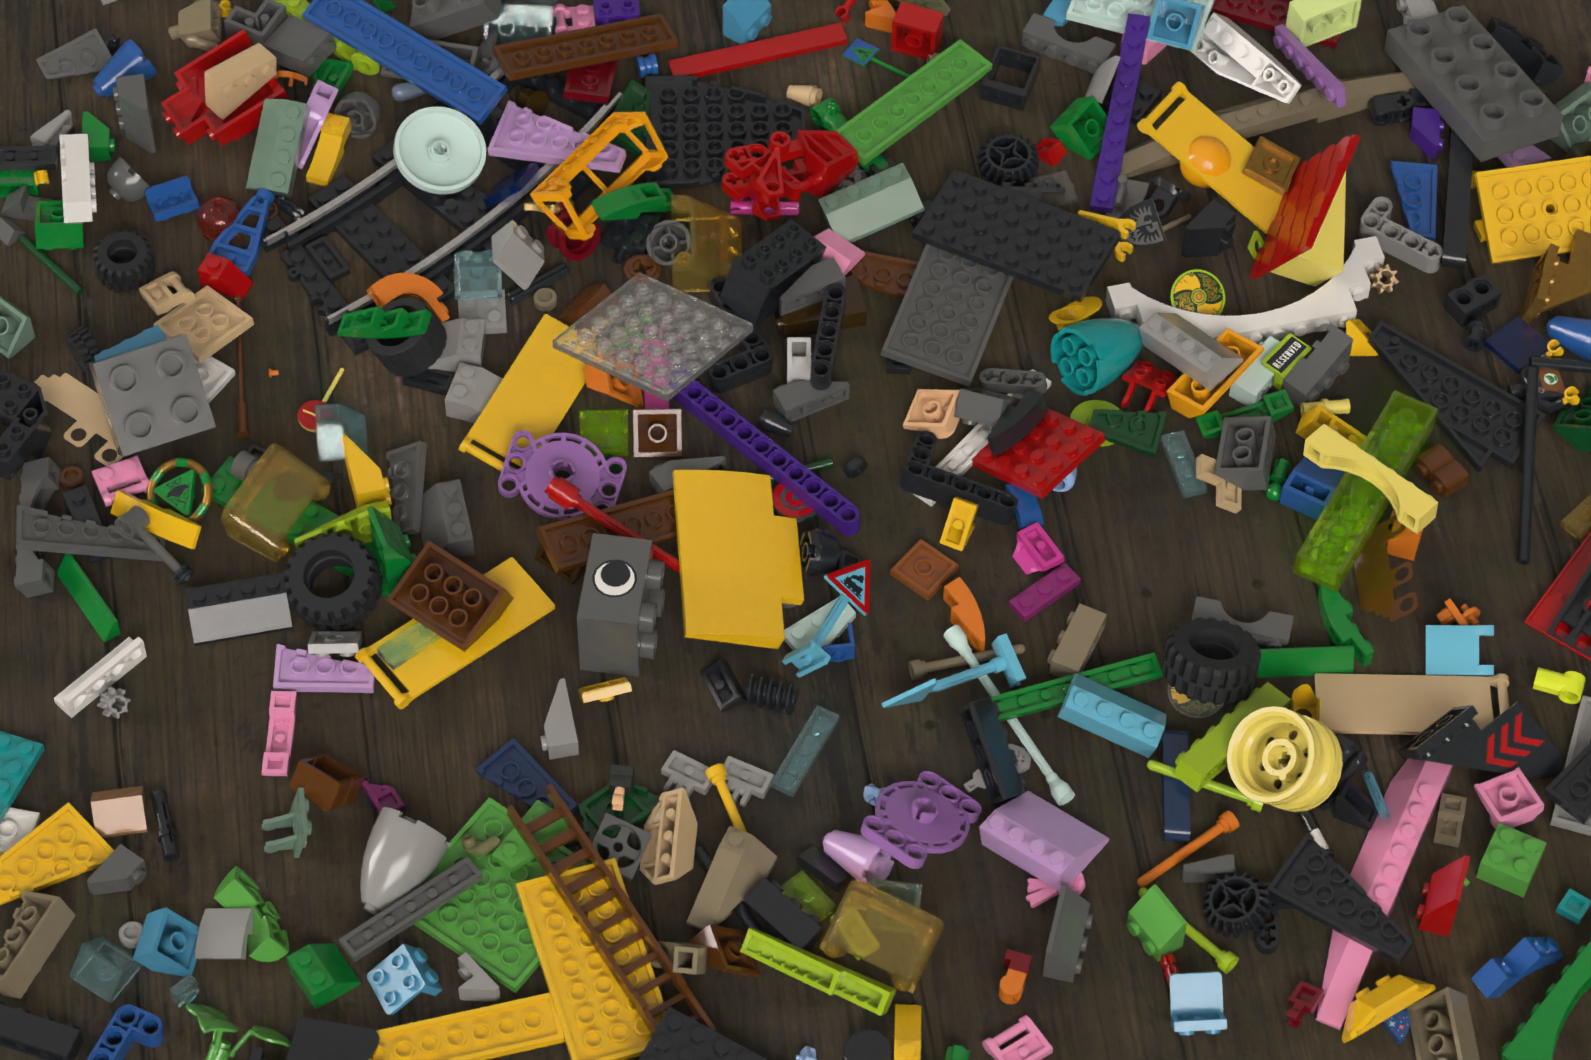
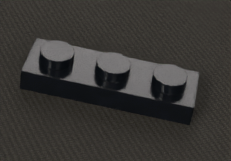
(28, 158)

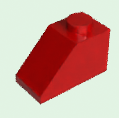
(223, 276)

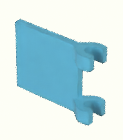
(1456, 650)

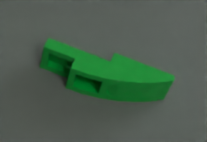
(632, 200)
(1337, 617)

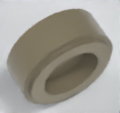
(545, 299)

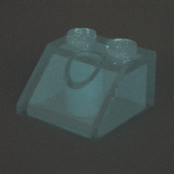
(477, 275)

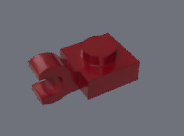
(1303, 999)

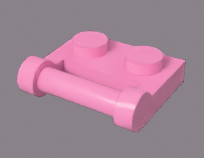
(581, 16)
(118, 476)
(1030, 1047)

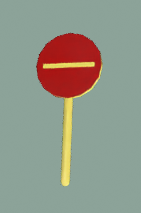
(307, 411)

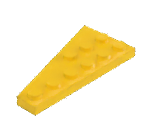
(50, 854)

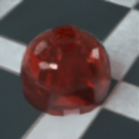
(216, 215)

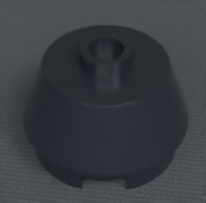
(819, 552)

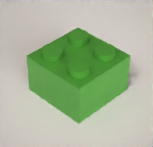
(1511, 860)

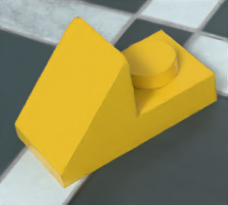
(959, 524)

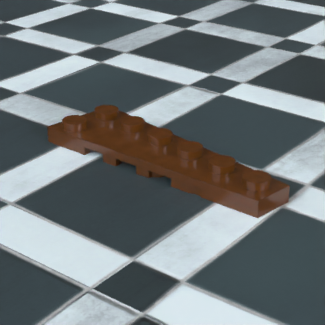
(884, 273)

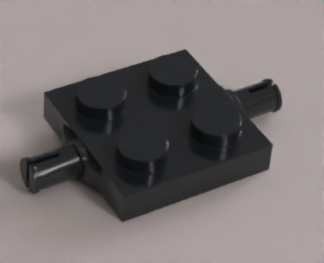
(629, 235)

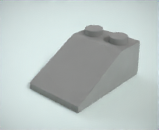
(463, 344)
(470, 392)

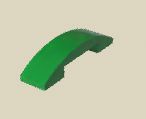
(1273, 404)

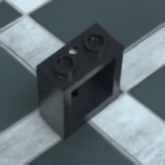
(1008, 94)

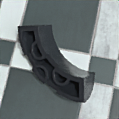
(1526, 52)

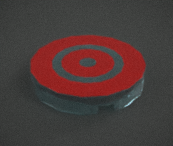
(789, 505)

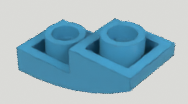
(1057, 12)

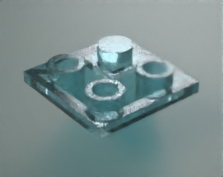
(334, 422)

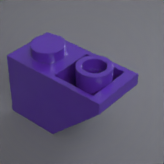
(1425, 130)

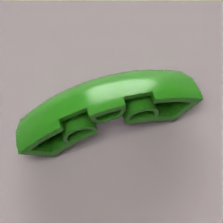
(268, 940)

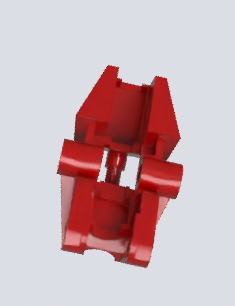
(824, 165)

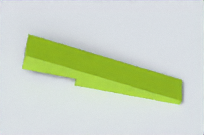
(818, 972)

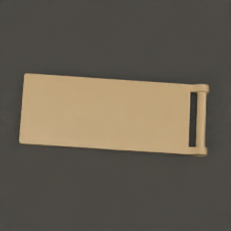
(1402, 701)

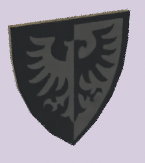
(1148, 225)

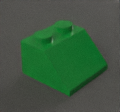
(1082, 127)
(52, 231)
(321, 973)

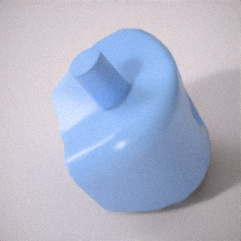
(871, 794)
(807, 1053)

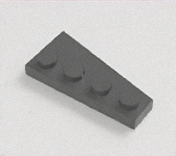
(407, 477)

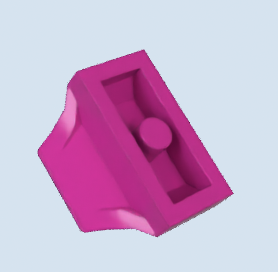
(1036, 550)

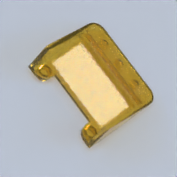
(714, 244)

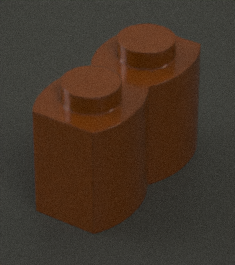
(1441, 471)

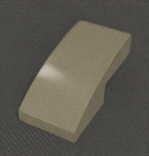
(1449, 820)

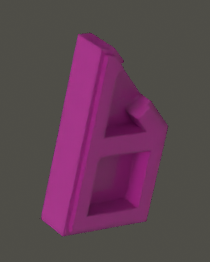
(383, 796)

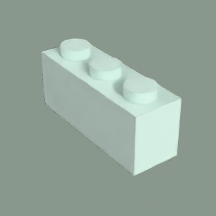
(1256, 379)

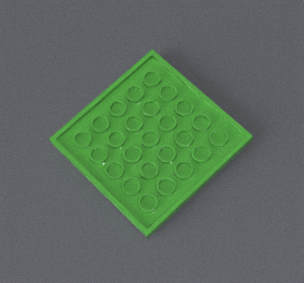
(489, 915)

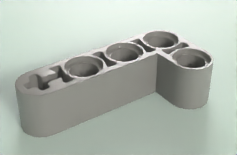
(1397, 239)

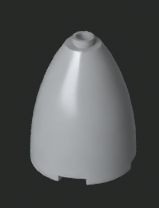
(398, 859)

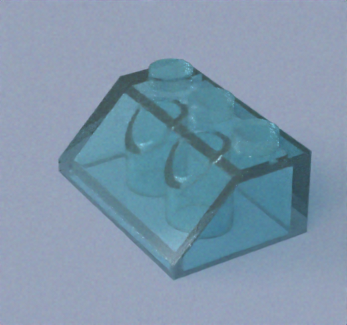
(521, 22)

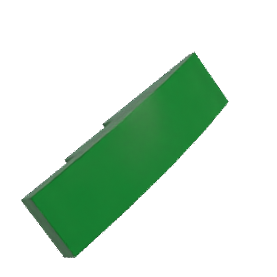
(384, 324)

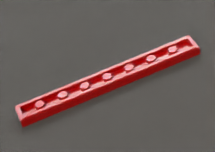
(759, 51)

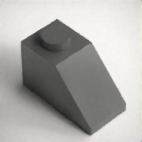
(118, 872)

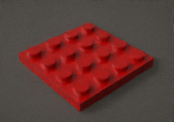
(1043, 455)

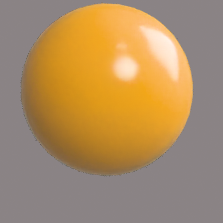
(1207, 156)

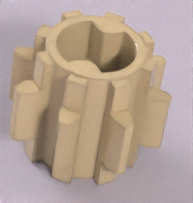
(1391, 280)

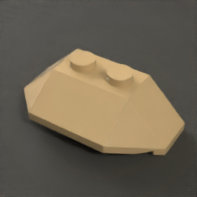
(672, 839)

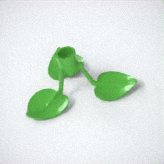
(215, 1020)

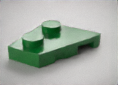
(334, 73)

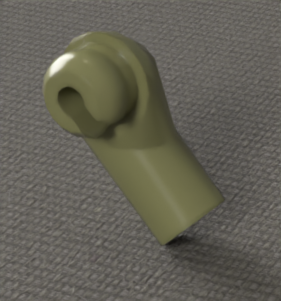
(478, 847)

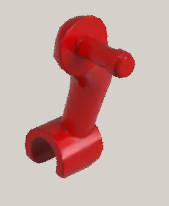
(845, 10)

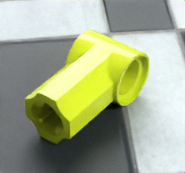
(1567, 685)

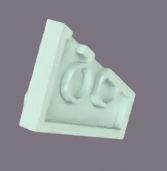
(805, 629)

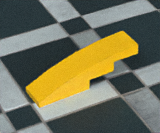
(162, 521)

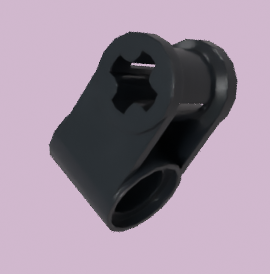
(1389, 109)

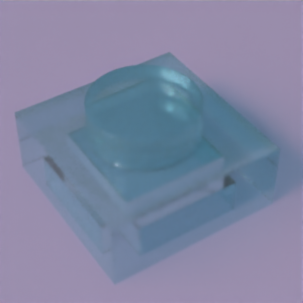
(184, 990)

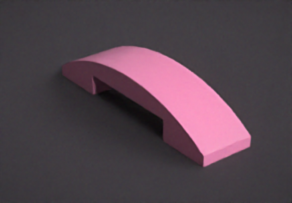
(280, 733)

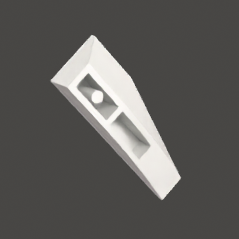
(1242, 59)

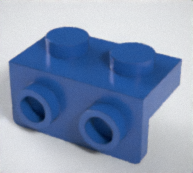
(171, 198)

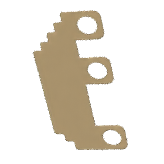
(82, 405)

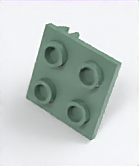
(298, 820)

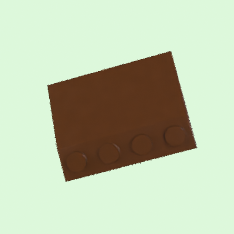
(449, 597)

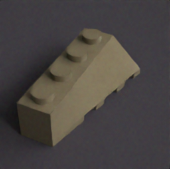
(31, 940)

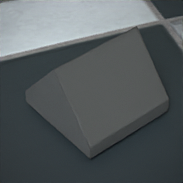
(9, 231)

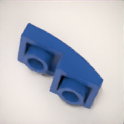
(1028, 508)

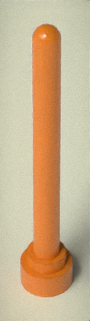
(1226, 823)

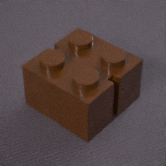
(327, 782)

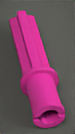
(745, 207)

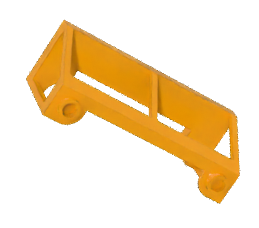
(557, 187)

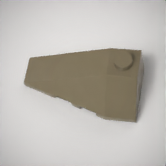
(733, 874)

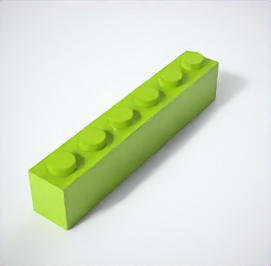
(1209, 755)

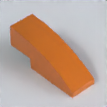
(965, 612)

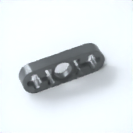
(997, 381)

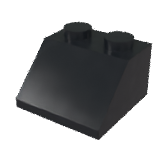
(1209, 231)

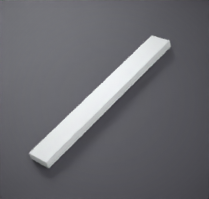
(959, 459)

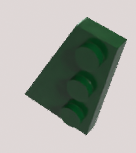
(634, 99)
(1131, 430)

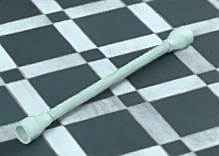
(1059, 789)

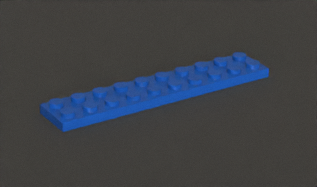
(408, 55)

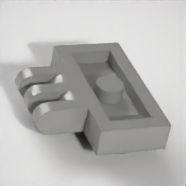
(685, 774)
(746, 780)

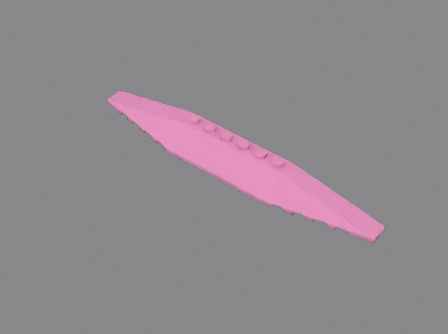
(1380, 873)

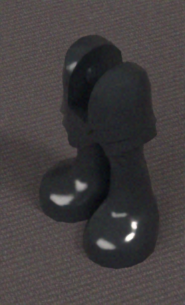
(1353, 761)

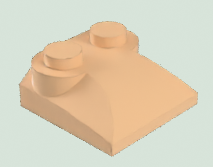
(933, 412)

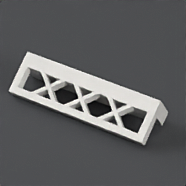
(101, 676)

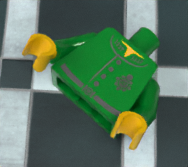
(15, 179)

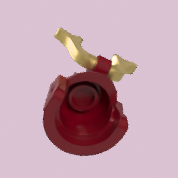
(571, 248)

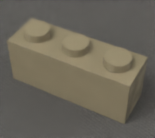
(1077, 641)

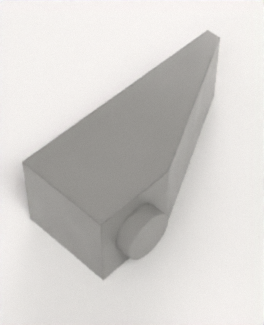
(559, 728)

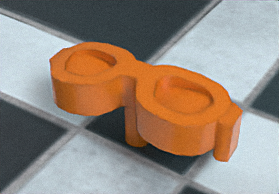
(292, 75)

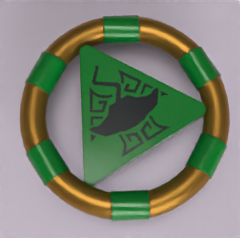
(180, 490)

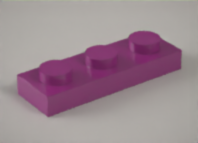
(1044, 592)

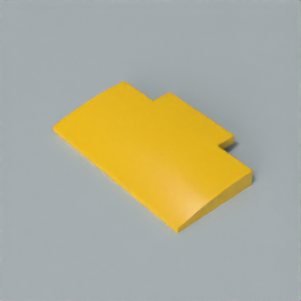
(734, 558)

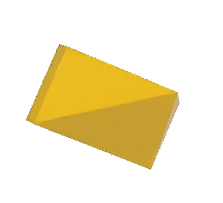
(1360, 333)

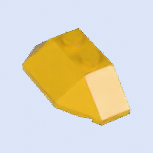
(1381, 1003)

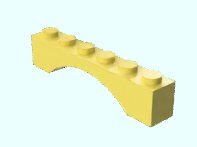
(1334, 451)

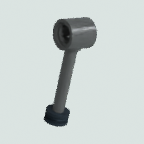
(133, 524)

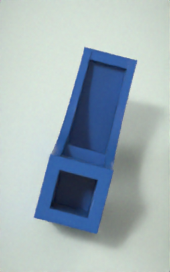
(1523, 959)

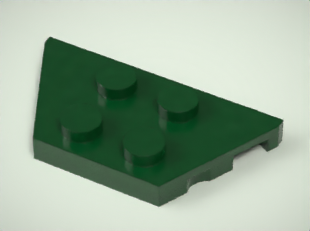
(635, 810)

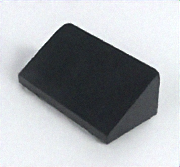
(724, 685)
(824, 868)

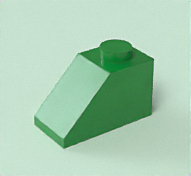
(99, 139)

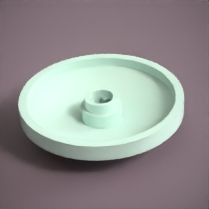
(439, 150)

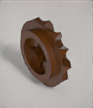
(647, 263)

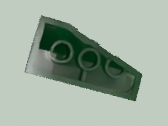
(1575, 424)

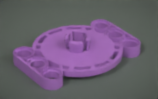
(563, 455)
(938, 823)

